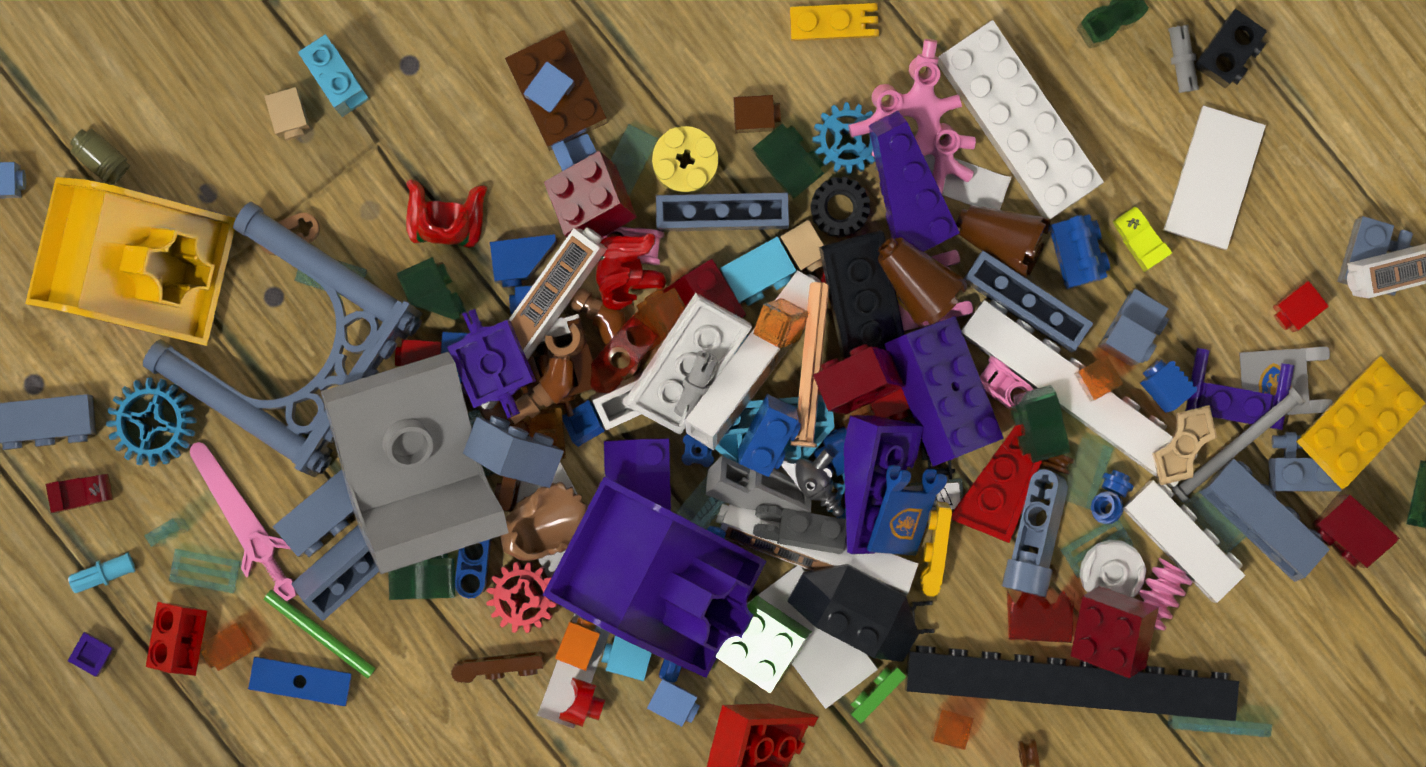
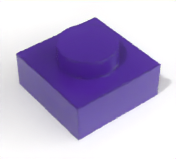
(90, 654)

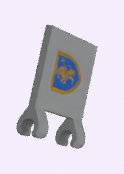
(1262, 369)

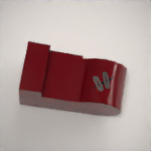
(78, 493)

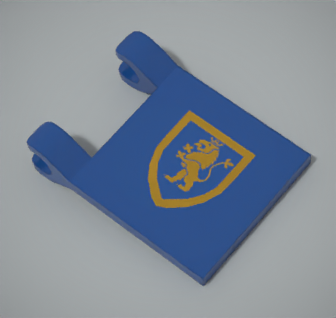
(904, 512)

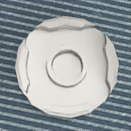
(1114, 567)

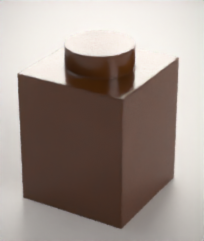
(755, 114)

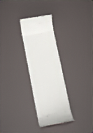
(983, 190)
(560, 692)

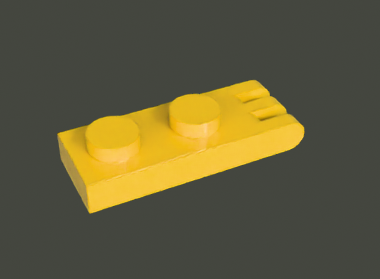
(832, 22)

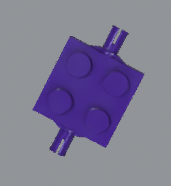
(491, 363)

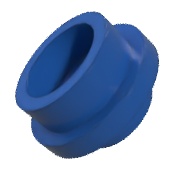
(1117, 483)
(1099, 504)

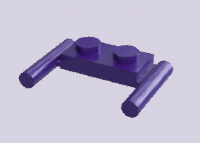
(1232, 402)

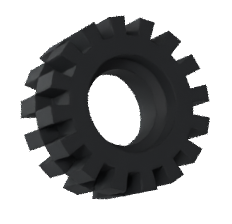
(844, 187)

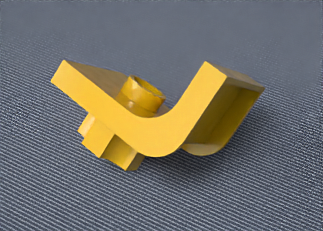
(131, 260)

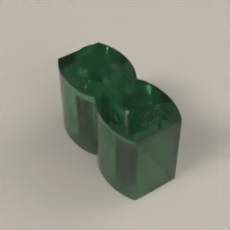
(1105, 21)
(788, 161)
(1040, 423)
(424, 580)

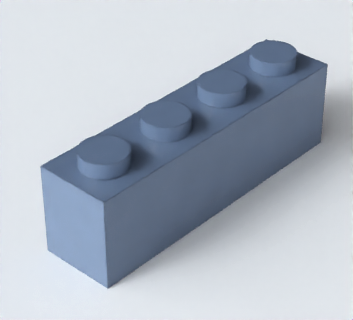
(722, 212)
(1028, 302)
(47, 420)
(316, 517)
(1265, 520)
(336, 575)

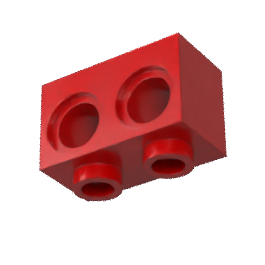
(176, 638)

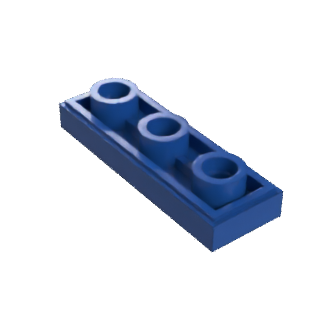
(280, 677)

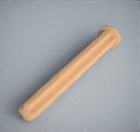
(811, 364)

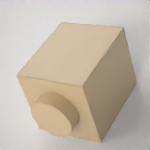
(287, 113)
(803, 247)

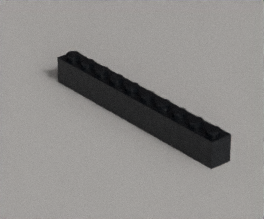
(1070, 684)

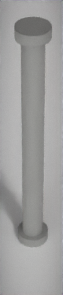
(1238, 444)

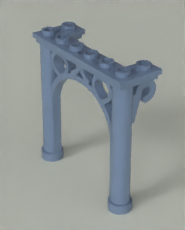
(398, 319)

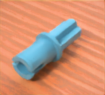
(101, 573)

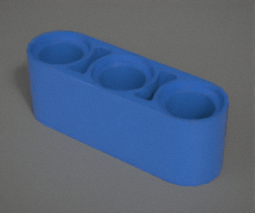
(476, 567)

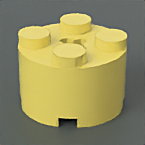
(677, 143)

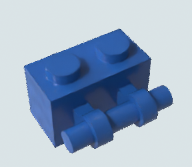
(1079, 251)

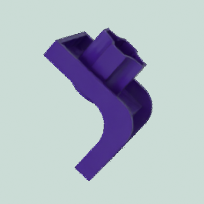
(655, 579)

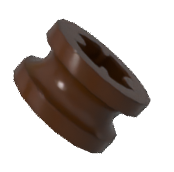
(1059, 464)
(1028, 753)

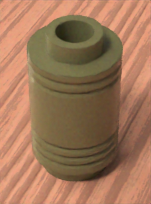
(99, 156)

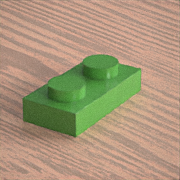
(866, 703)

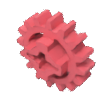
(507, 594)

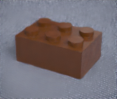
(575, 112)

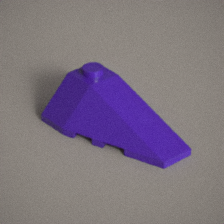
(869, 450)
(640, 467)

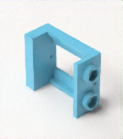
(333, 75)

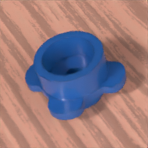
(691, 456)

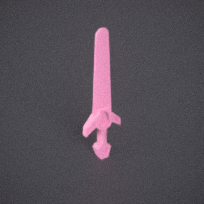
(246, 526)

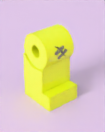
(1141, 239)

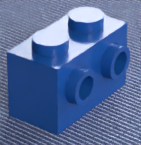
(768, 435)

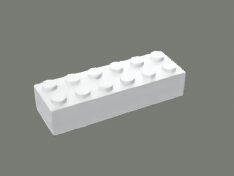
(1019, 121)

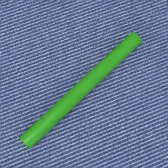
(319, 634)

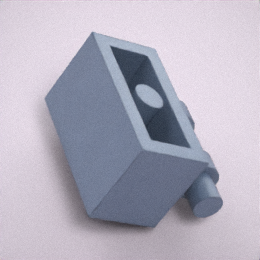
(1371, 239)
(1295, 473)

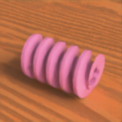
(1164, 589)

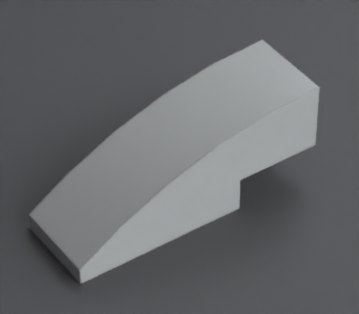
(748, 489)

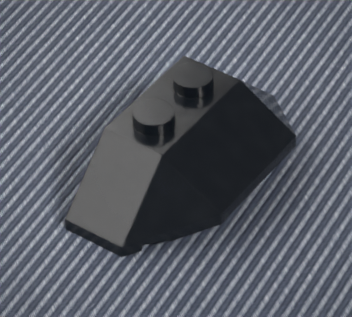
(857, 610)

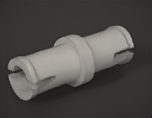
(1183, 58)
(696, 383)

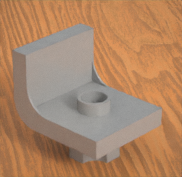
(406, 464)

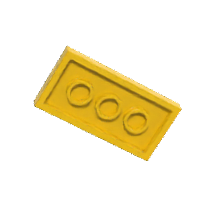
(1361, 422)

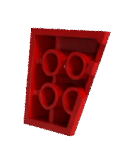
(758, 735)

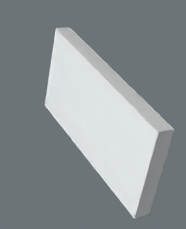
(1214, 177)
(699, 328)
(824, 661)

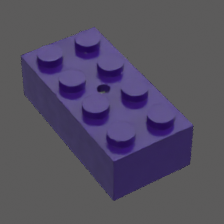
(944, 391)

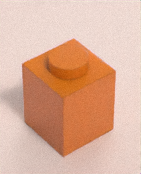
(578, 643)

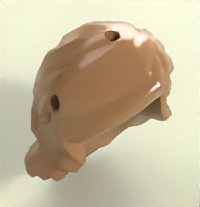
(543, 522)

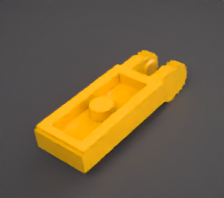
(935, 551)

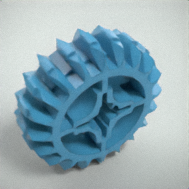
(146, 436)

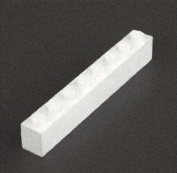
(1042, 366)

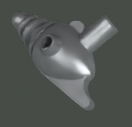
(815, 479)

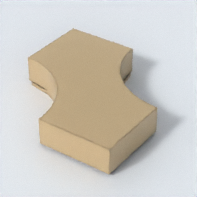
(1191, 433)

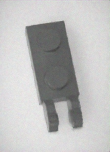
(802, 529)

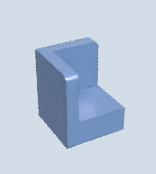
(549, 87)
(573, 151)

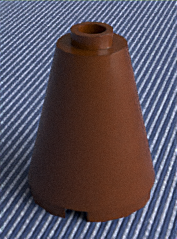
(1005, 235)
(920, 281)

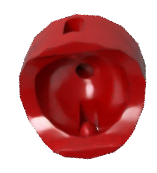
(584, 705)

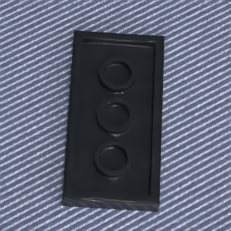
(860, 293)

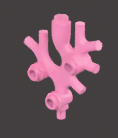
(927, 110)

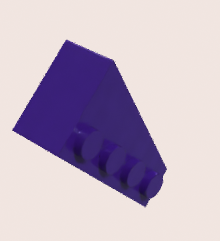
(908, 187)

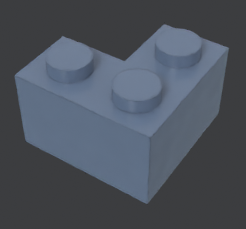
(1133, 329)
(512, 452)

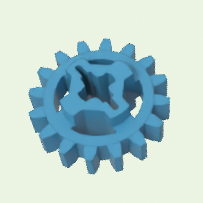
(836, 127)

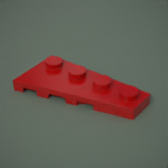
(999, 491)

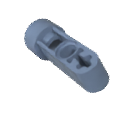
(1028, 570)

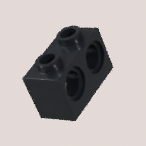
(1225, 45)

